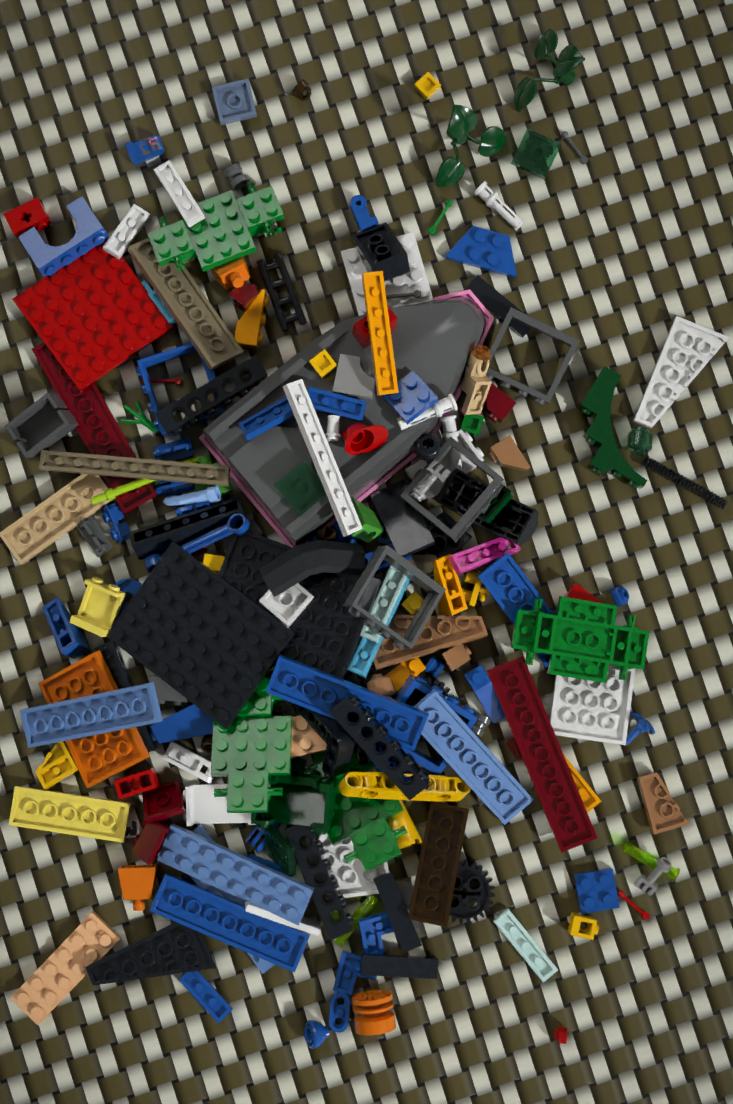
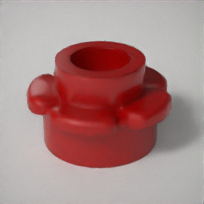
(560, 1035)

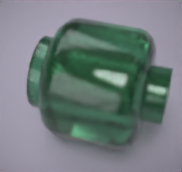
(639, 441)

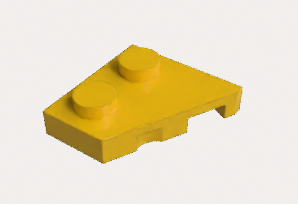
(56, 766)

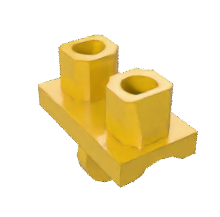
(471, 597)

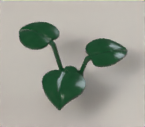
(567, 61)
(460, 123)

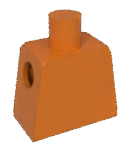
(232, 273)
(138, 883)

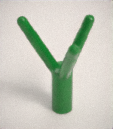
(142, 419)

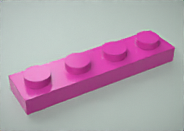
(482, 554)

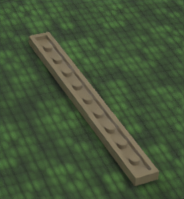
(135, 468)

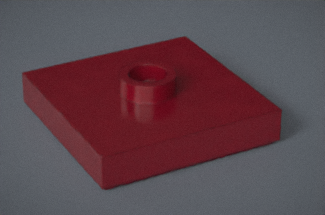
(163, 802)

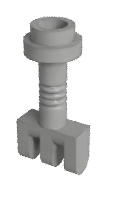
(419, 494)
(663, 865)

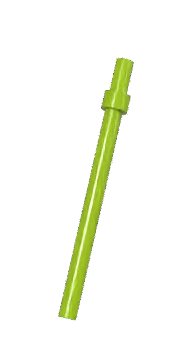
(109, 494)

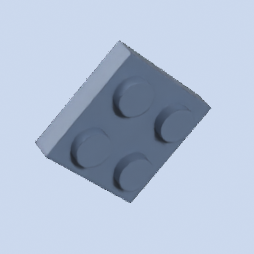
(234, 101)

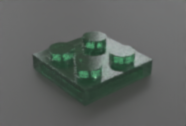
(536, 153)
(301, 487)
(280, 850)

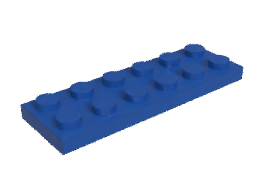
(512, 591)

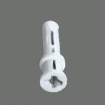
(492, 199)
(437, 409)
(450, 429)

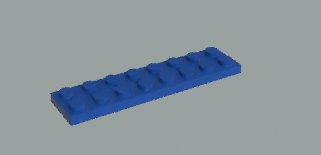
(320, 690)
(229, 922)

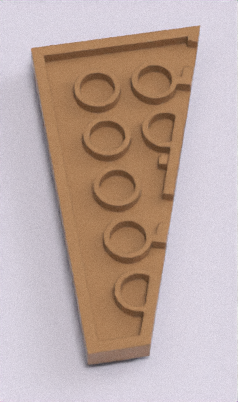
(438, 634)

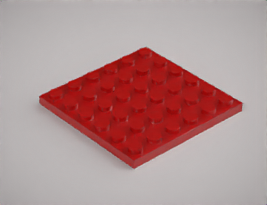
(92, 315)

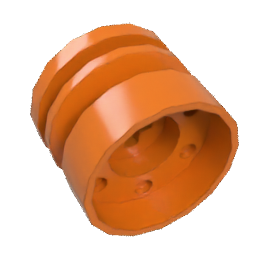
(373, 1012)

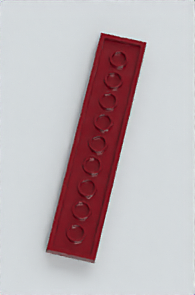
(96, 426)
(542, 754)

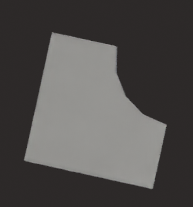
(351, 379)

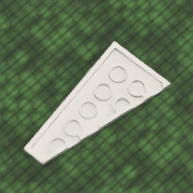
(680, 361)

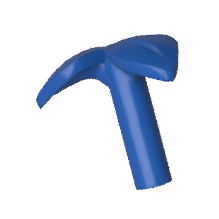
(642, 726)

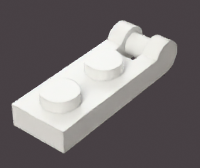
(188, 761)

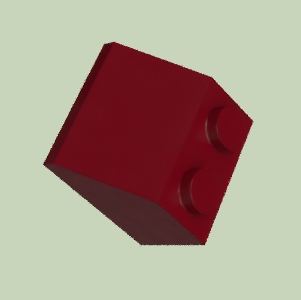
(151, 840)

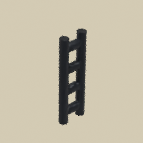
(271, 286)

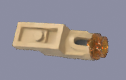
(475, 381)

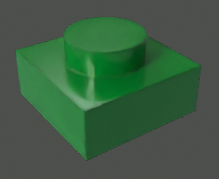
(472, 424)

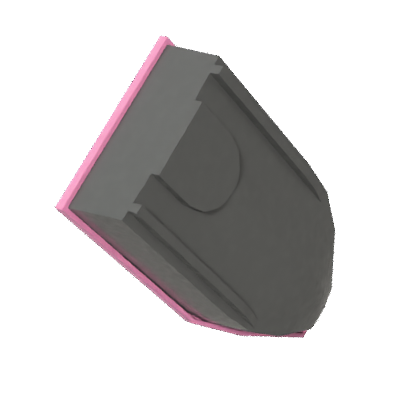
(427, 339)

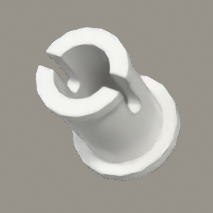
(333, 428)

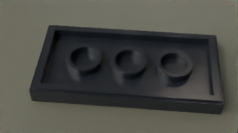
(402, 522)

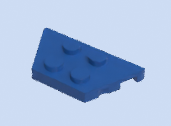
(485, 251)

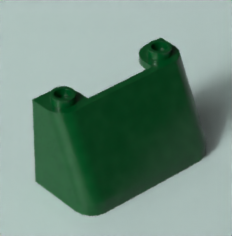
(305, 802)

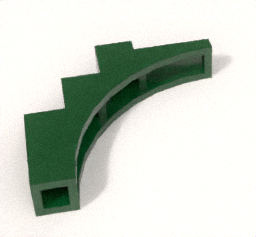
(599, 433)

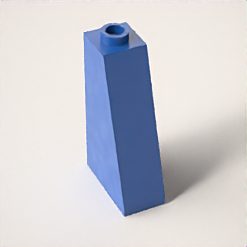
(182, 725)

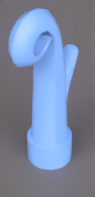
(210, 494)

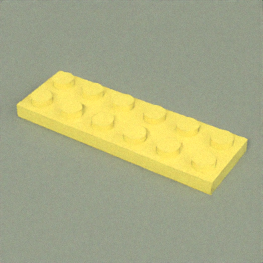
(69, 814)

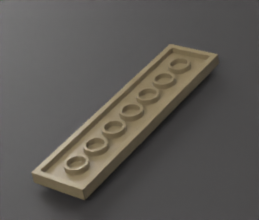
(188, 307)

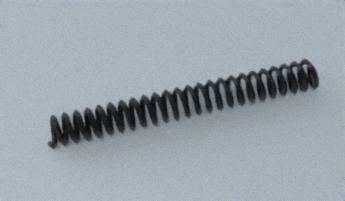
(681, 476)

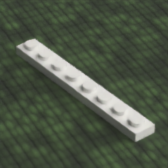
(322, 457)

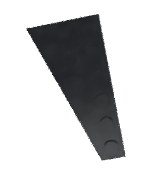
(163, 953)

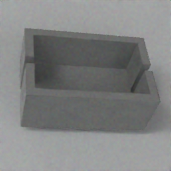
(41, 425)

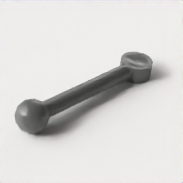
(583, 159)
(417, 294)

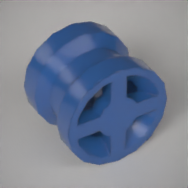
(434, 666)

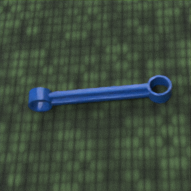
(206, 539)

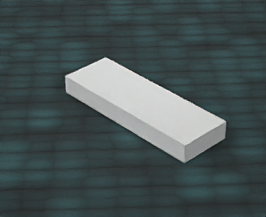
(126, 231)

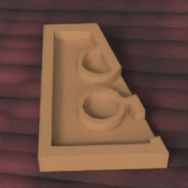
(660, 808)

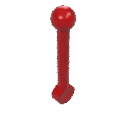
(177, 381)
(645, 915)

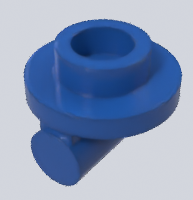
(619, 595)

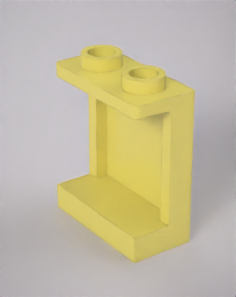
(99, 607)

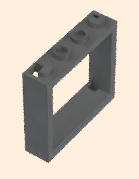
(546, 330)
(476, 508)
(434, 594)

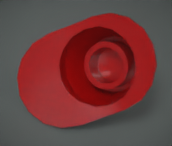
(364, 438)

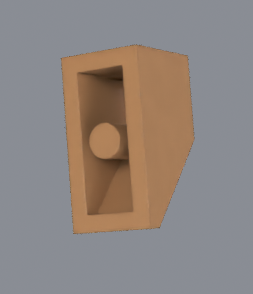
(508, 455)
(456, 656)

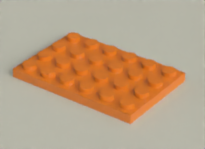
(103, 753)

